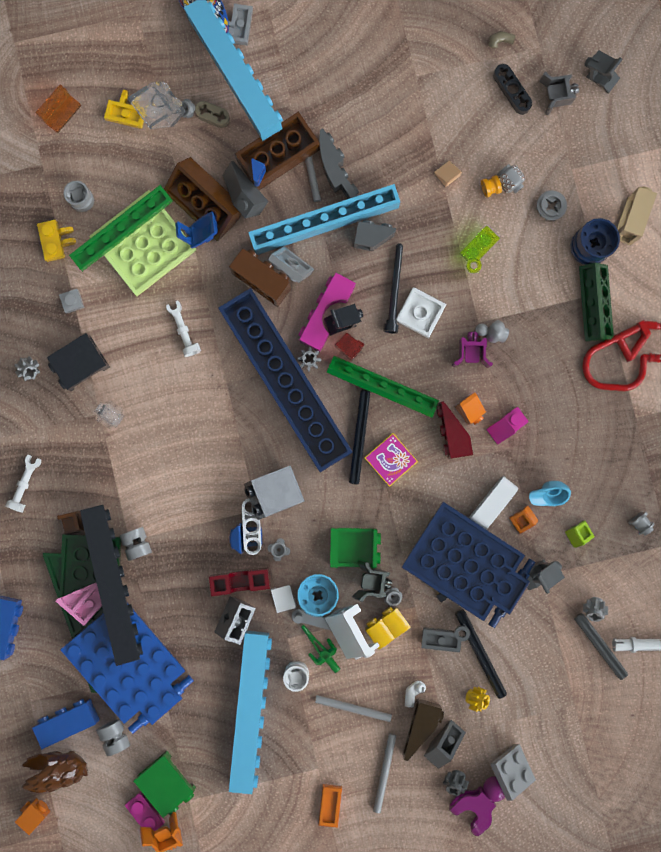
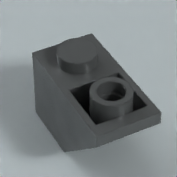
(371, 236)

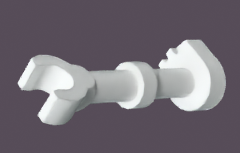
(190, 349)
(22, 485)

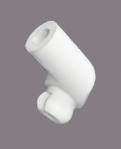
(413, 690)

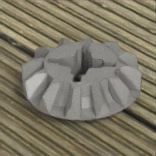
(551, 197)

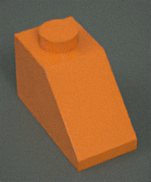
(471, 409)

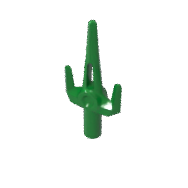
(325, 655)

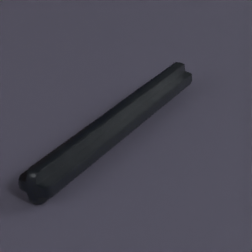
(359, 437)
(482, 655)

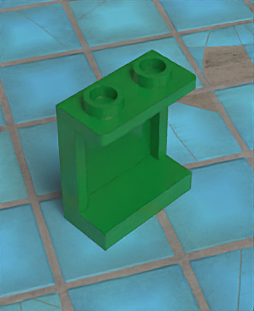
(354, 544)
(164, 785)

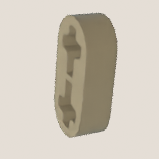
(210, 118)

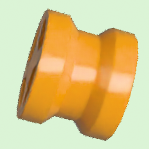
(491, 186)

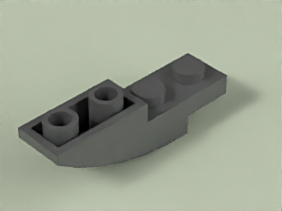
(331, 161)

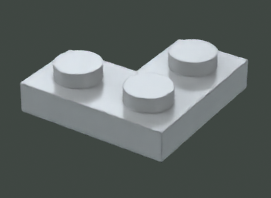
(241, 23)

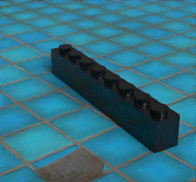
(110, 585)

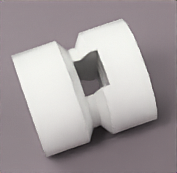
(296, 676)

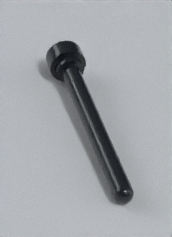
(391, 324)

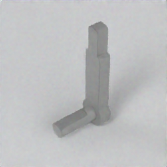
(300, 616)

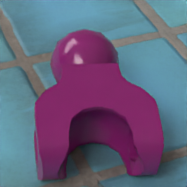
(479, 801)

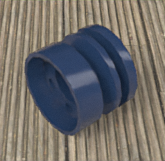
(601, 235)

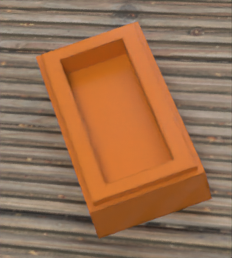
(330, 805)

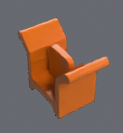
(163, 838)

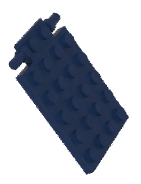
(469, 565)

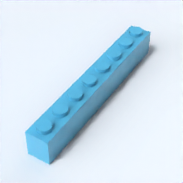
(233, 69)
(325, 219)
(249, 712)

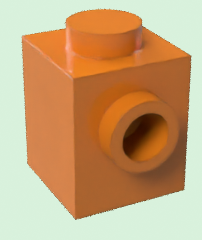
(32, 815)

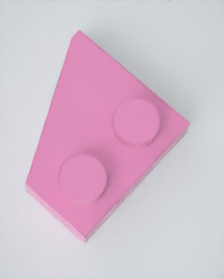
(82, 603)

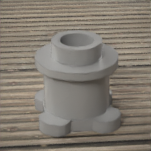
(642, 523)

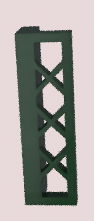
(594, 302)

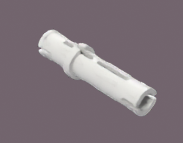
(634, 645)

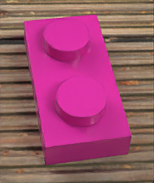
(144, 812)

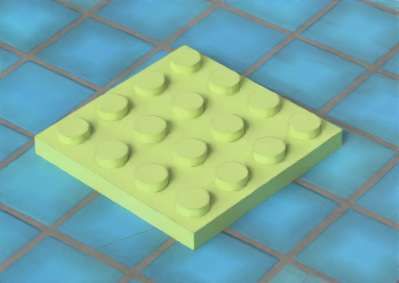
(148, 251)

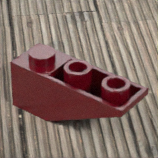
(456, 437)

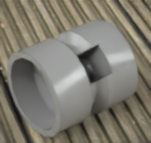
(78, 196)
(135, 551)
(113, 737)

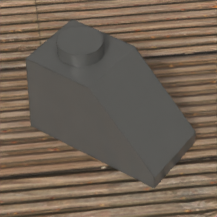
(445, 745)

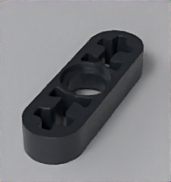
(500, 80)

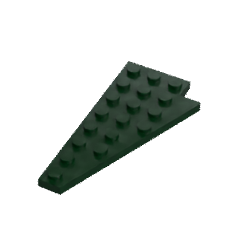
(73, 571)

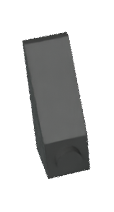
(243, 192)

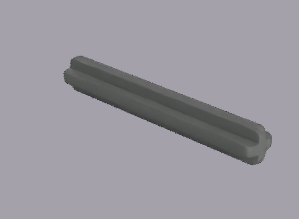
(601, 646)

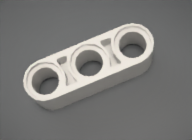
(494, 502)
(248, 536)

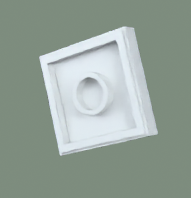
(420, 312)

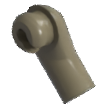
(500, 37)

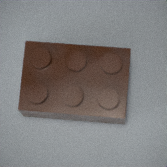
(260, 276)

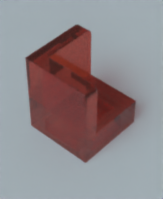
(349, 346)

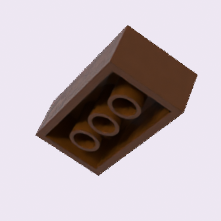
(280, 151)

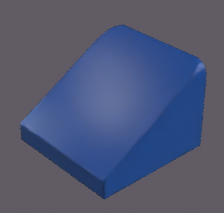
(258, 171)

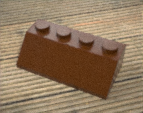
(200, 194)

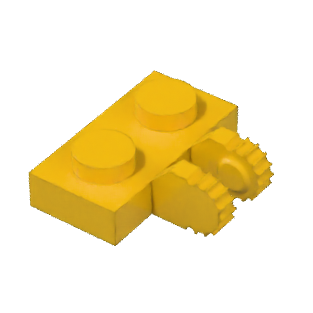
(123, 113)
(51, 240)

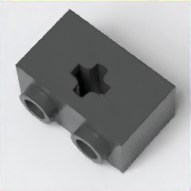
(234, 620)

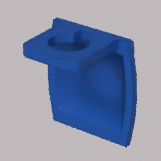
(199, 232)
(236, 538)

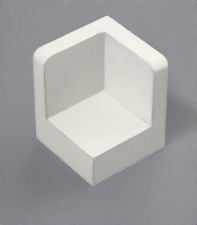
(283, 598)

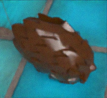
(57, 771)

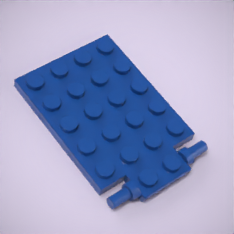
(131, 686)

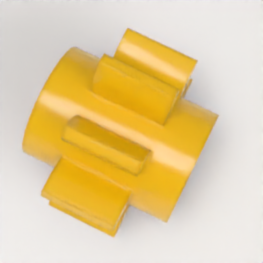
(477, 699)

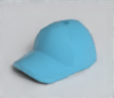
(551, 494)

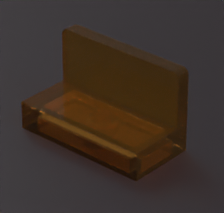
(58, 109)

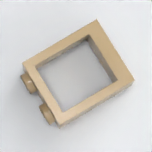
(636, 215)

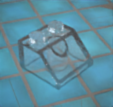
(157, 105)

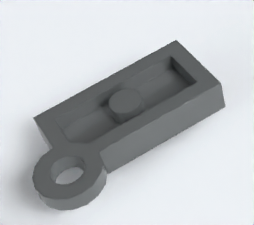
(444, 639)

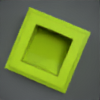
(579, 534)

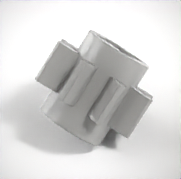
(309, 353)
(27, 368)
(595, 609)

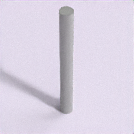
(353, 708)
(384, 773)

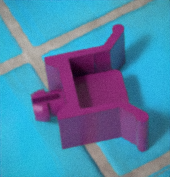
(472, 350)

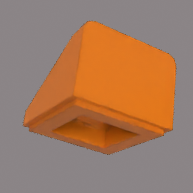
(524, 519)

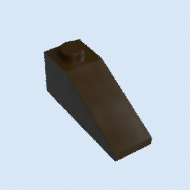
(423, 724)

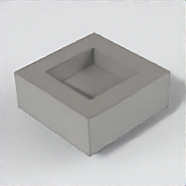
(71, 301)

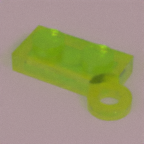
(478, 248)

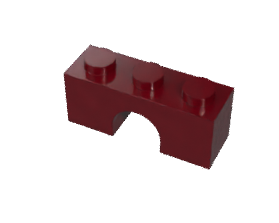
(239, 581)

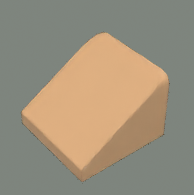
(448, 173)

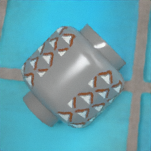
(511, 179)

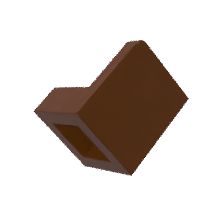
(71, 522)

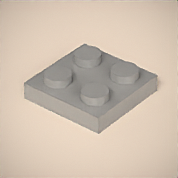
(291, 264)
(513, 772)

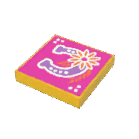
(391, 459)

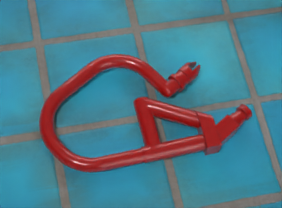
(644, 328)

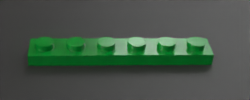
(121, 228)
(383, 386)

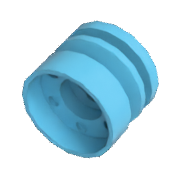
(329, 594)

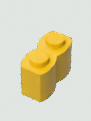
(387, 627)

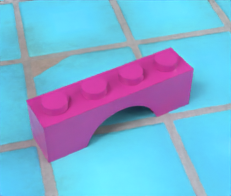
(338, 291)

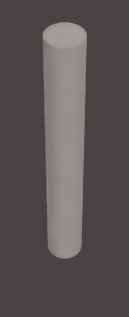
(312, 179)

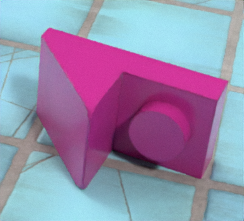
(507, 425)

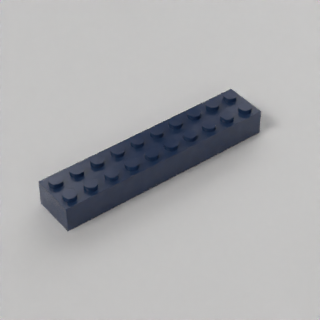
(285, 380)

